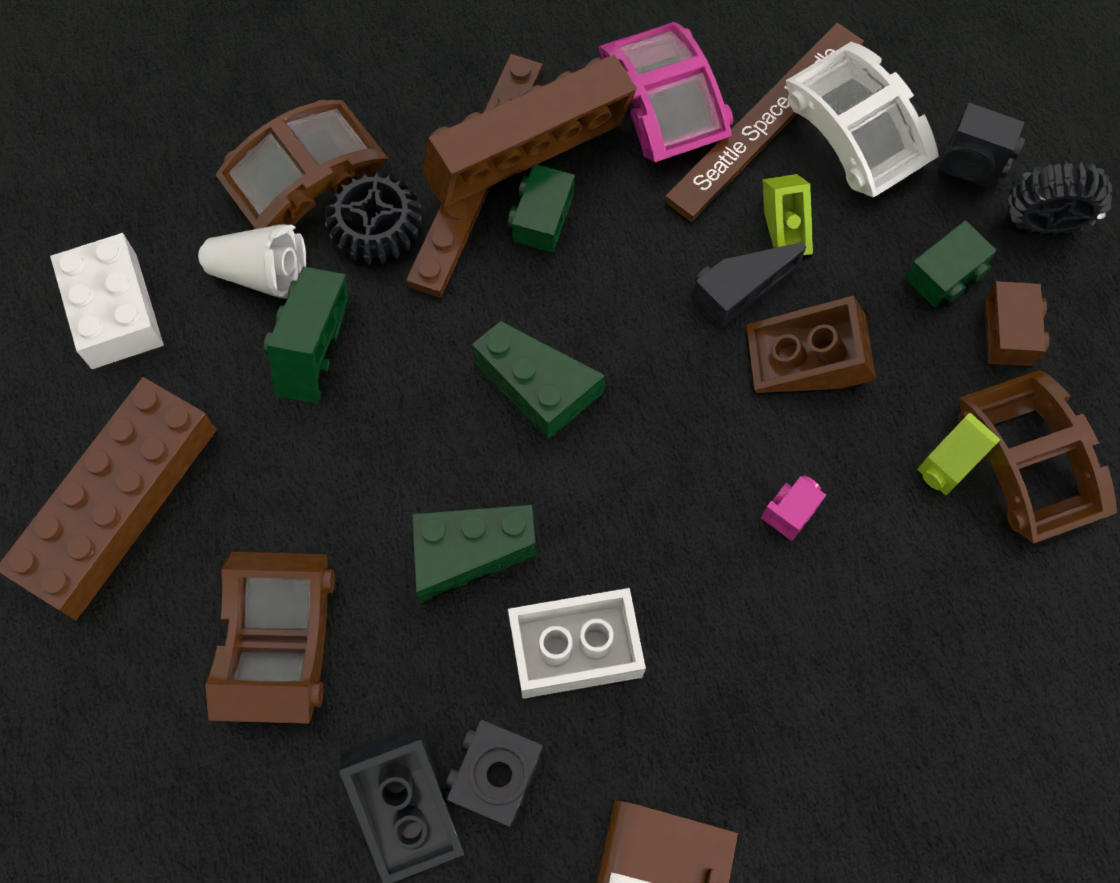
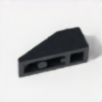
(743, 279)

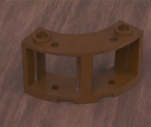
(1071, 435)

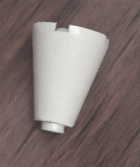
(256, 258)

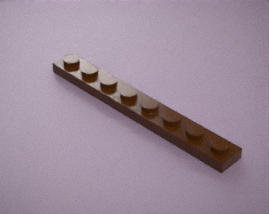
(454, 223)

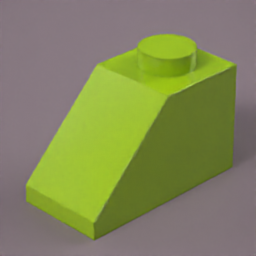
(788, 211)
(958, 454)

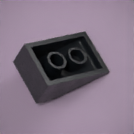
(400, 804)

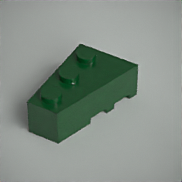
(304, 333)

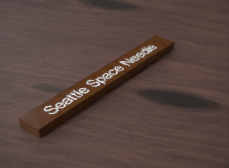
(748, 136)

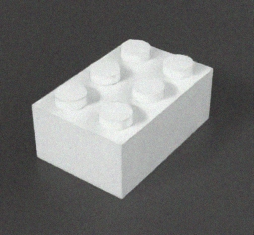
(106, 301)
(576, 643)

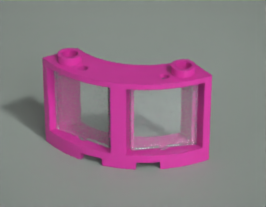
(675, 93)

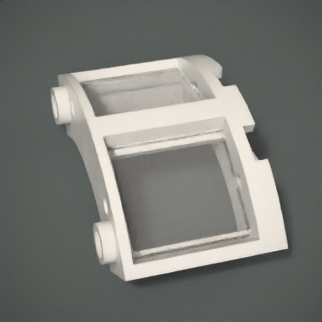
(864, 117)

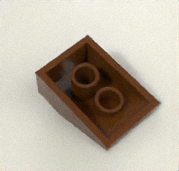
(812, 349)

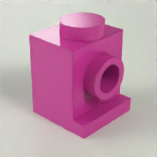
(793, 506)

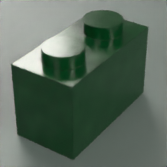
(542, 207)
(951, 264)

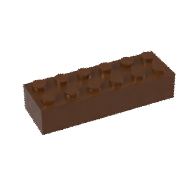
(527, 130)
(108, 498)

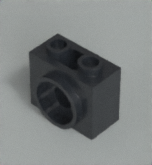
(982, 146)
(484, 750)

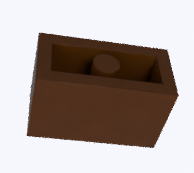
(1015, 324)

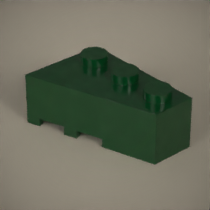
(536, 377)
(469, 544)

